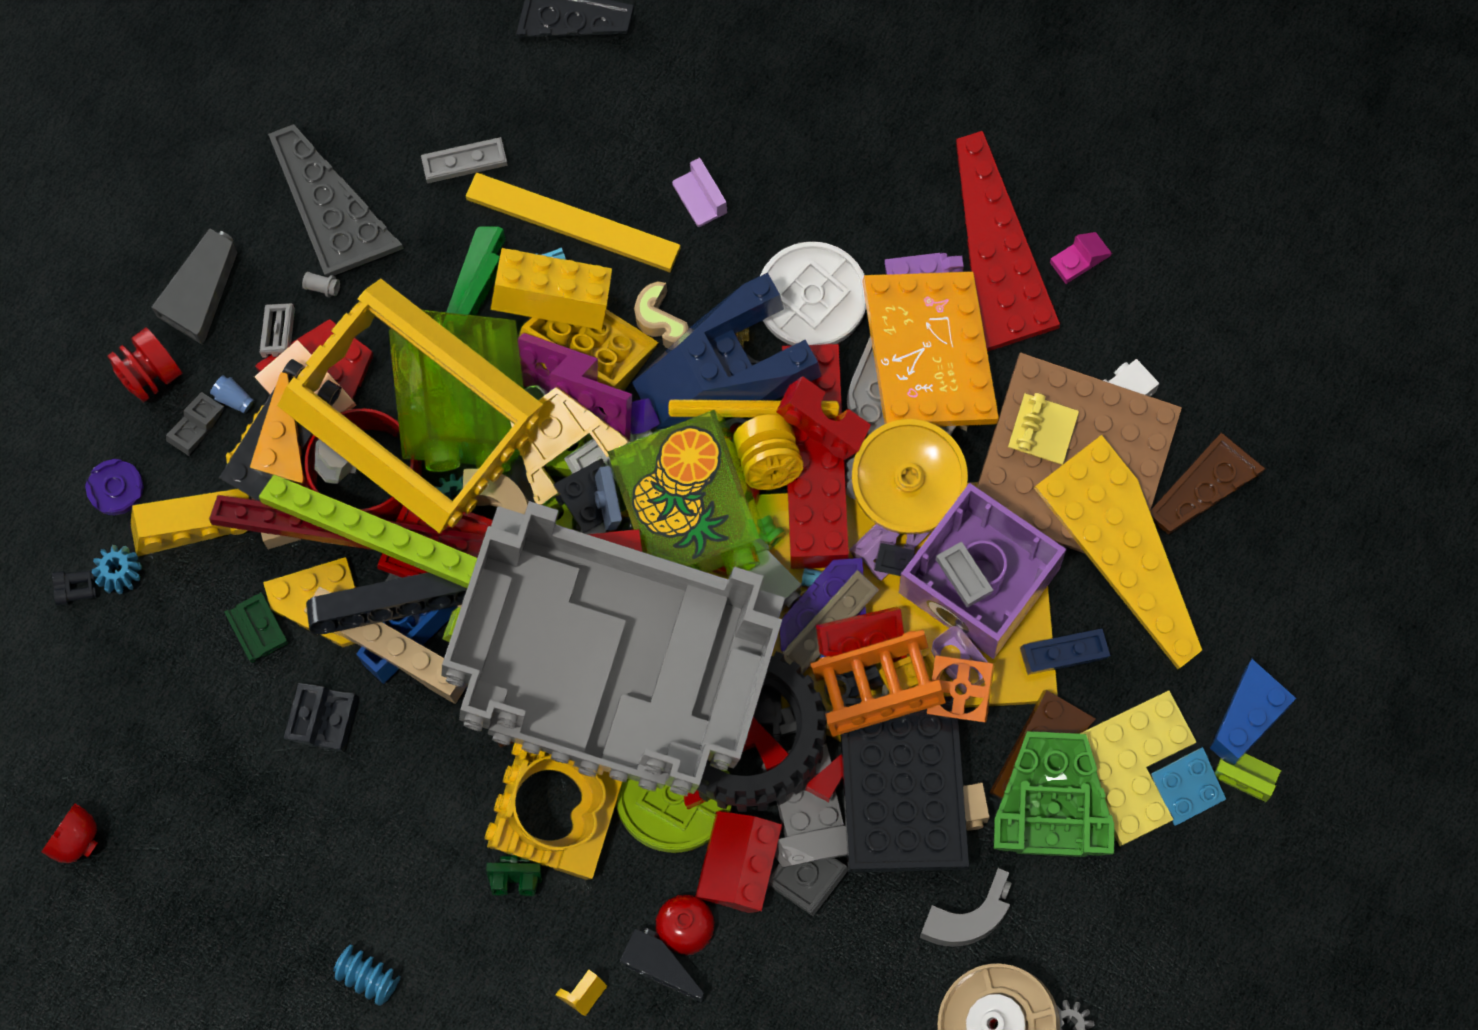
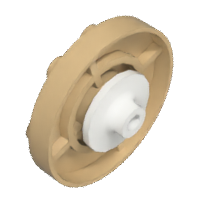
(1000, 995)

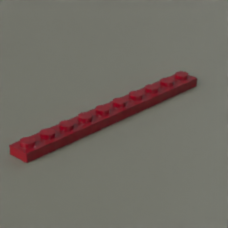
(261, 518)

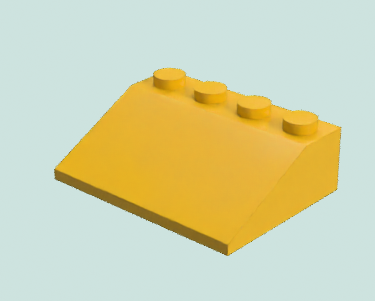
(618, 345)

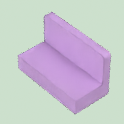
(700, 194)

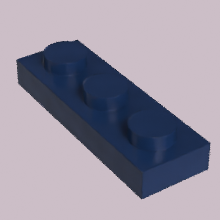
(1064, 651)

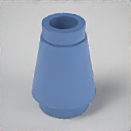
(231, 394)

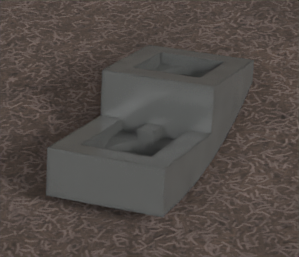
(196, 423)

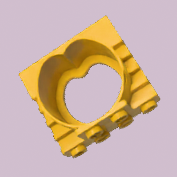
(581, 848)

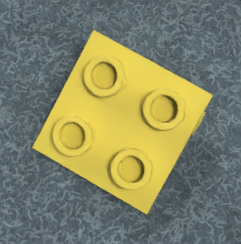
(1043, 428)

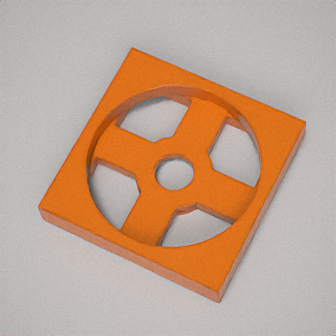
(959, 701)

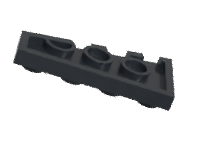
(574, 18)

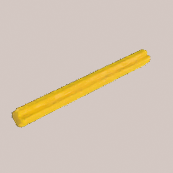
(737, 408)

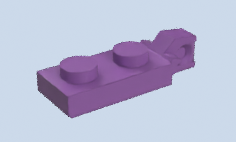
(924, 264)

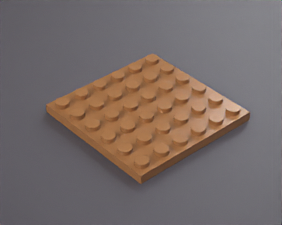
(1131, 422)

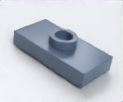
(607, 498)

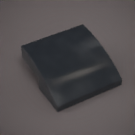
(321, 717)

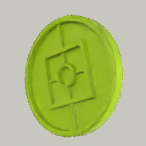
(663, 820)

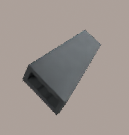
(197, 287)

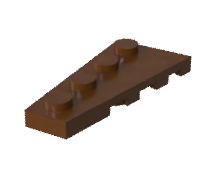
(1048, 715)

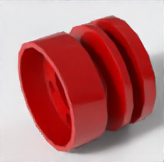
(144, 365)

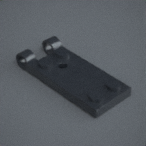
(238, 468)

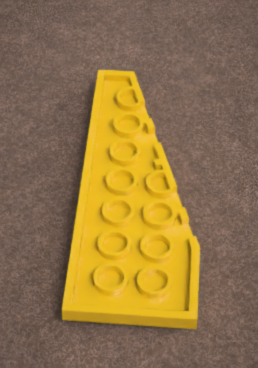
(1112, 524)

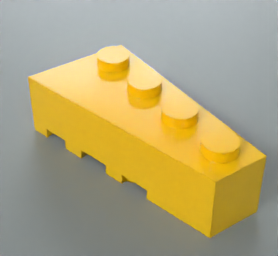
(177, 522)

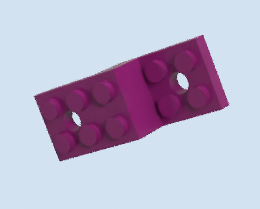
(576, 376)

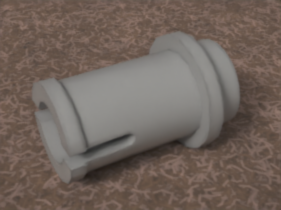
(322, 284)

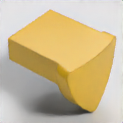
(584, 994)

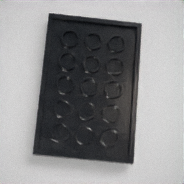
(904, 794)

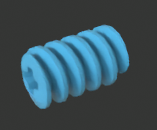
(365, 976)

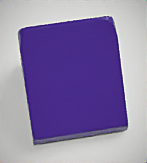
(643, 416)

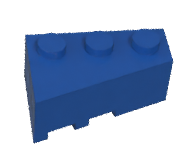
(1252, 712)

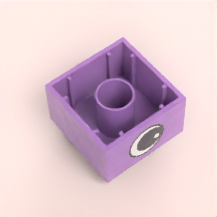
(1008, 552)

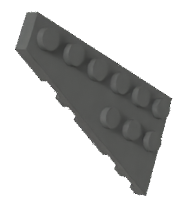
(333, 214)

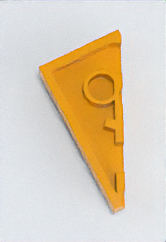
(278, 443)

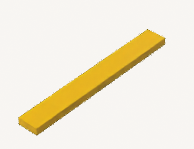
(573, 222)

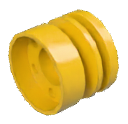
(768, 452)

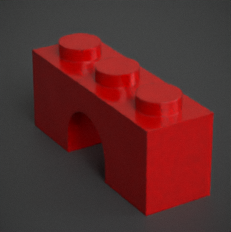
(803, 409)

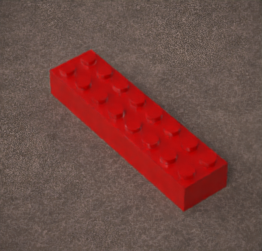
(819, 493)

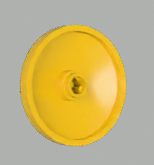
(908, 476)

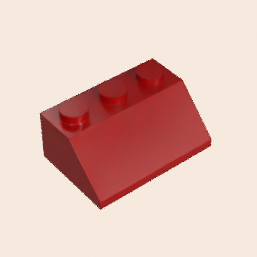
(738, 861)

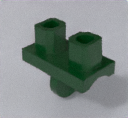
(514, 870)

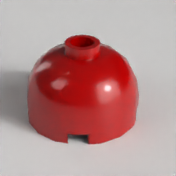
(72, 837)
(685, 924)

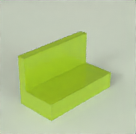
(1249, 776)

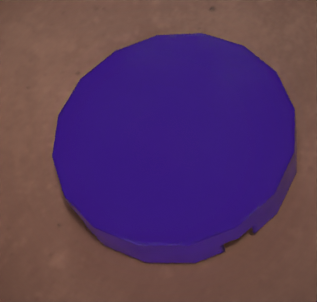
(114, 487)

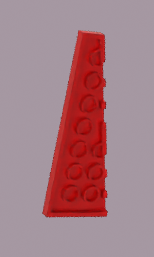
(1005, 274)

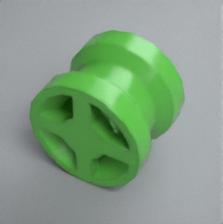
(773, 532)

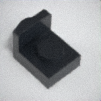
(893, 558)

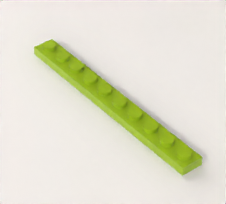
(369, 530)

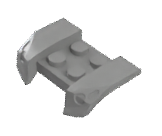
(810, 825)

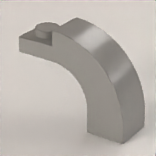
(964, 929)

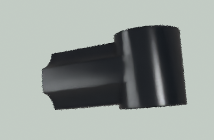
(848, 682)

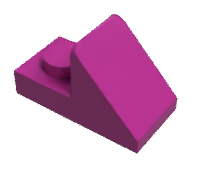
(1081, 256)

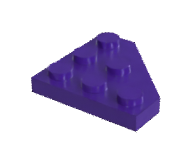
(817, 596)

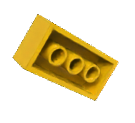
(551, 289)

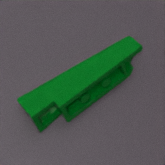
(478, 271)

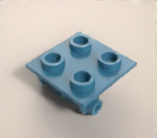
(1188, 786)

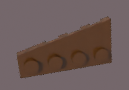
(1207, 481)

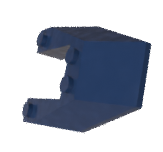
(712, 363)

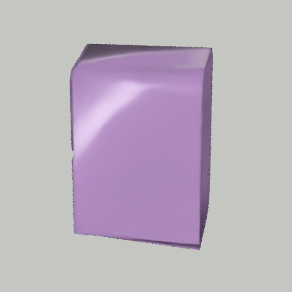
(956, 637)

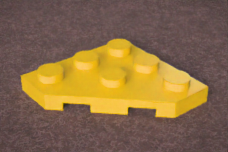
(291, 592)

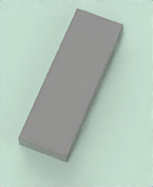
(464, 160)

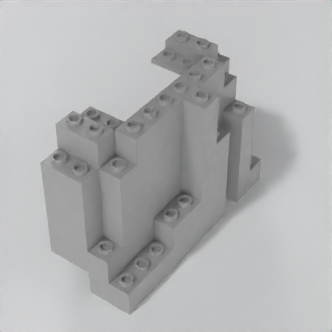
(609, 653)

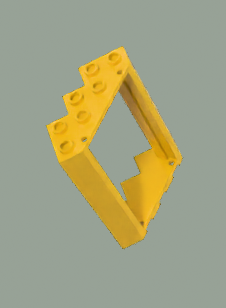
(371, 457)

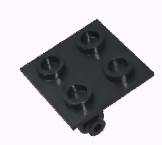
(579, 496)

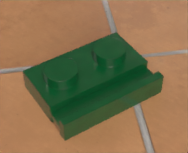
(256, 627)

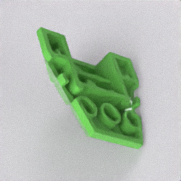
(1054, 800)

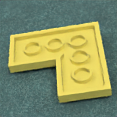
(1122, 753)

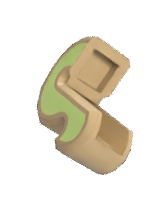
(655, 321)

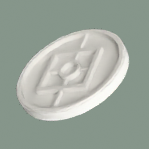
(818, 292)

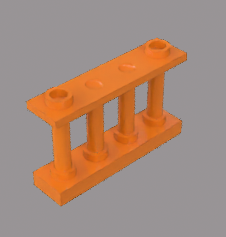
(897, 702)

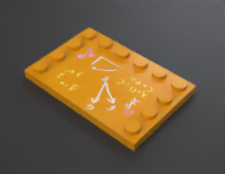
(930, 348)

